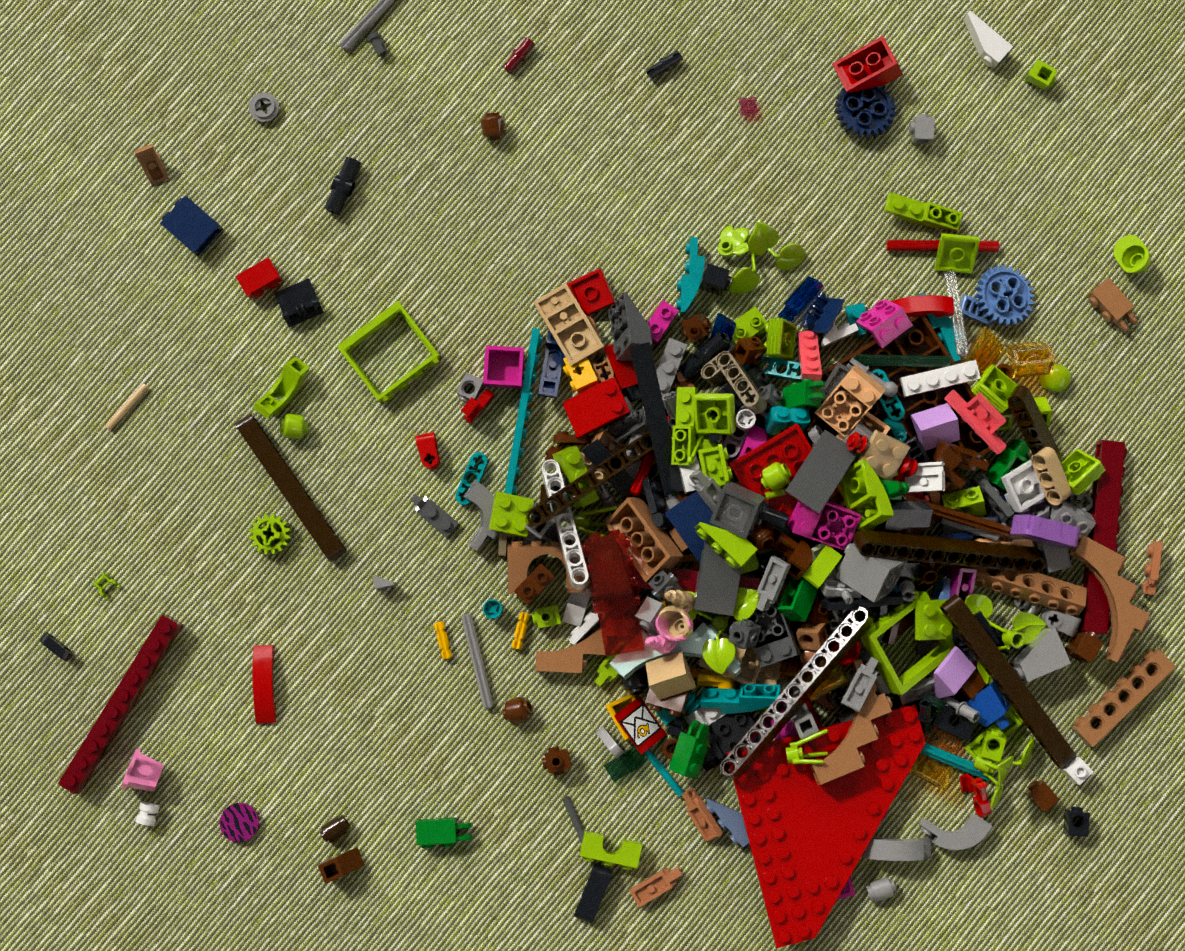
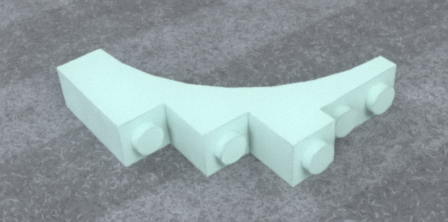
(630, 662)

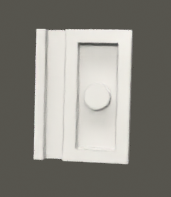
(928, 478)

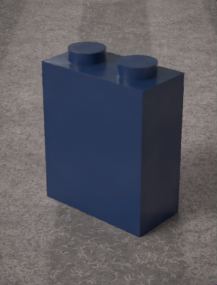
(191, 225)

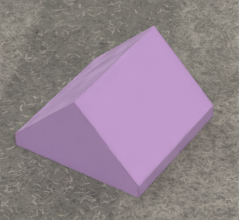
(936, 425)
(952, 673)

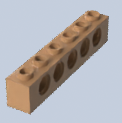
(1034, 588)
(1161, 668)

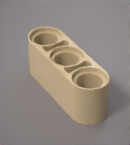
(1051, 476)

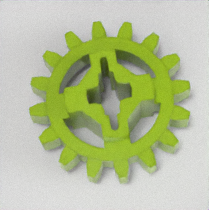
(271, 526)

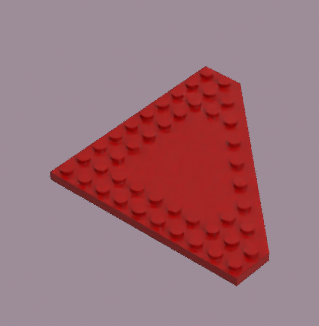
(813, 834)

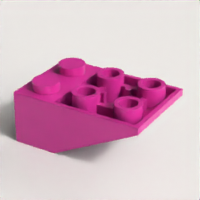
(832, 526)

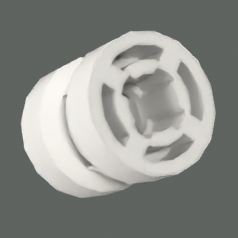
(748, 417)
(147, 814)

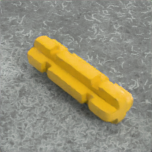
(520, 630)
(443, 640)

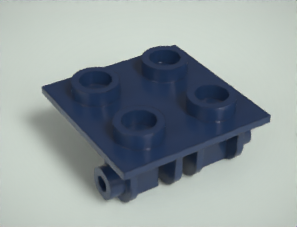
(824, 315)

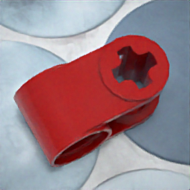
(428, 447)

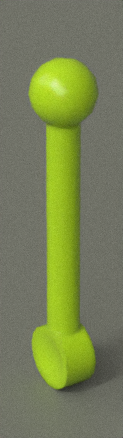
(691, 459)

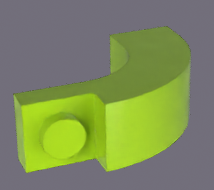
(284, 389)

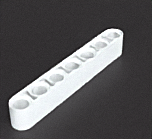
(565, 533)

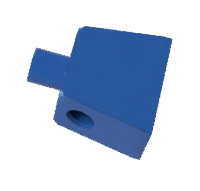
(991, 705)

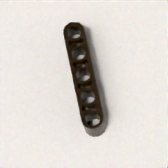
(1031, 420)

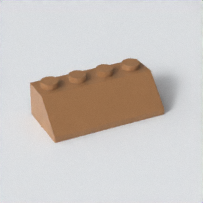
(650, 545)

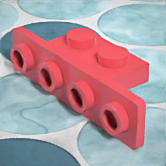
(981, 417)

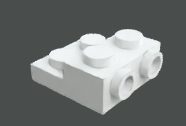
(1023, 488)

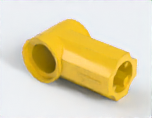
(709, 678)

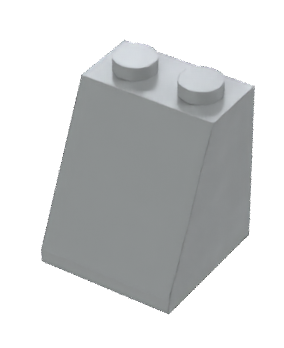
(869, 575)
(1041, 656)

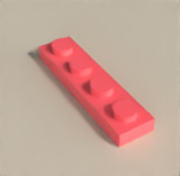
(809, 355)

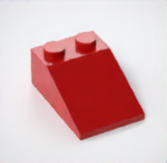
(868, 67)
(596, 407)

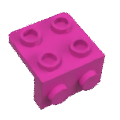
(885, 322)

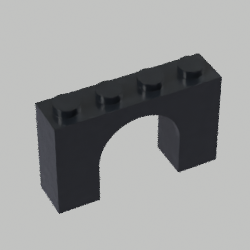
(908, 515)

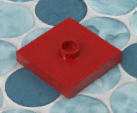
(592, 292)

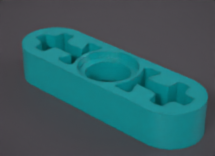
(898, 406)
(482, 467)

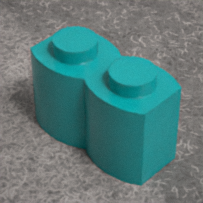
(782, 418)

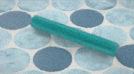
(952, 759)

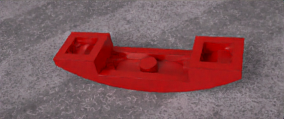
(927, 304)
(263, 684)

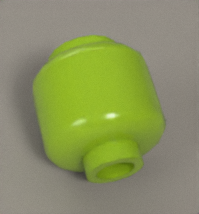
(293, 426)
(776, 476)

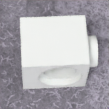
(1077, 771)

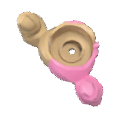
(671, 622)

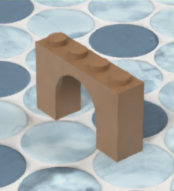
(520, 557)

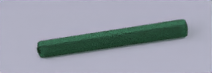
(903, 360)

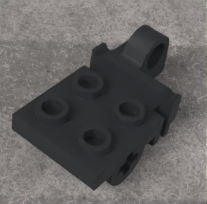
(725, 736)

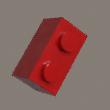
(259, 278)

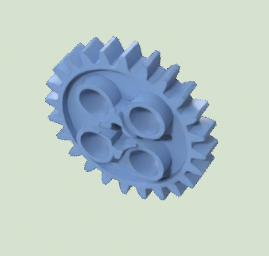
(1004, 295)

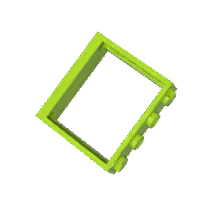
(370, 328)
(917, 672)

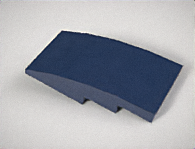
(685, 517)

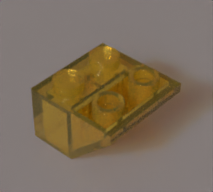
(1030, 358)

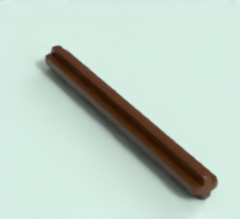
(965, 519)

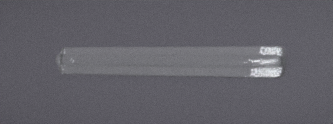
(957, 319)

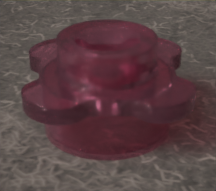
(744, 110)

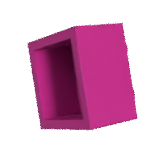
(503, 367)

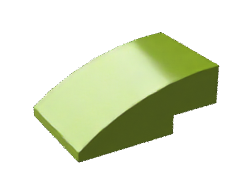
(866, 495)

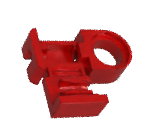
(475, 407)
(980, 801)

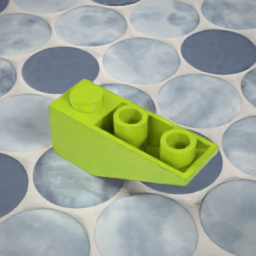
(731, 546)

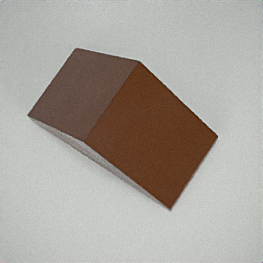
(970, 687)

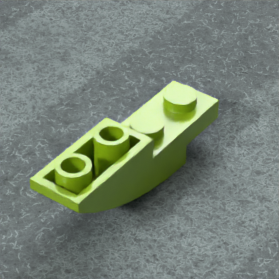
(923, 213)
(684, 433)

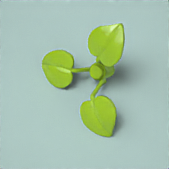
(759, 242)
(1025, 626)
(721, 652)
(989, 766)

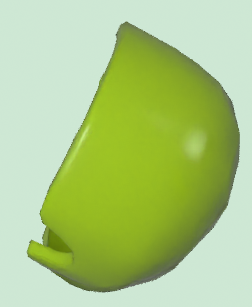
(1057, 380)

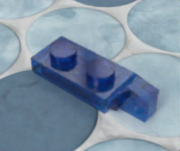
(800, 298)

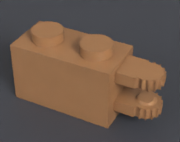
(1112, 304)

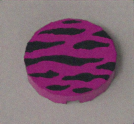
(239, 822)

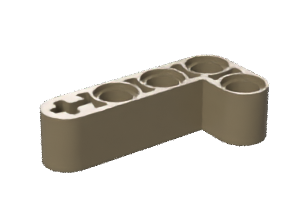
(727, 367)

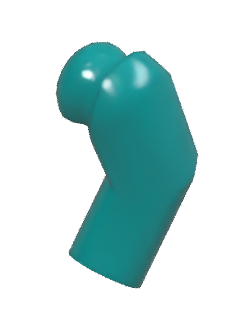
(897, 429)

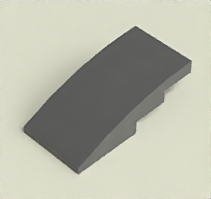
(821, 472)
(716, 584)

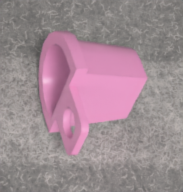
(142, 773)

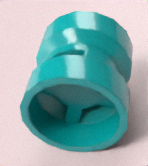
(492, 609)

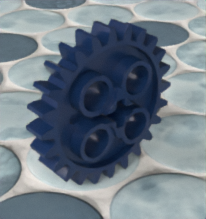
(875, 122)

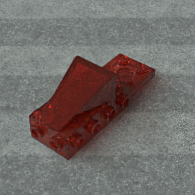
(614, 591)

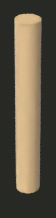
(126, 407)

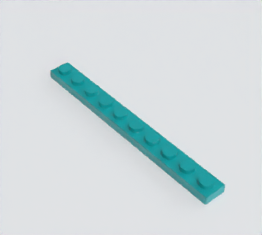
(523, 412)

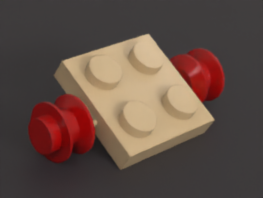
(883, 454)

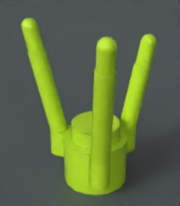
(583, 522)
(796, 756)

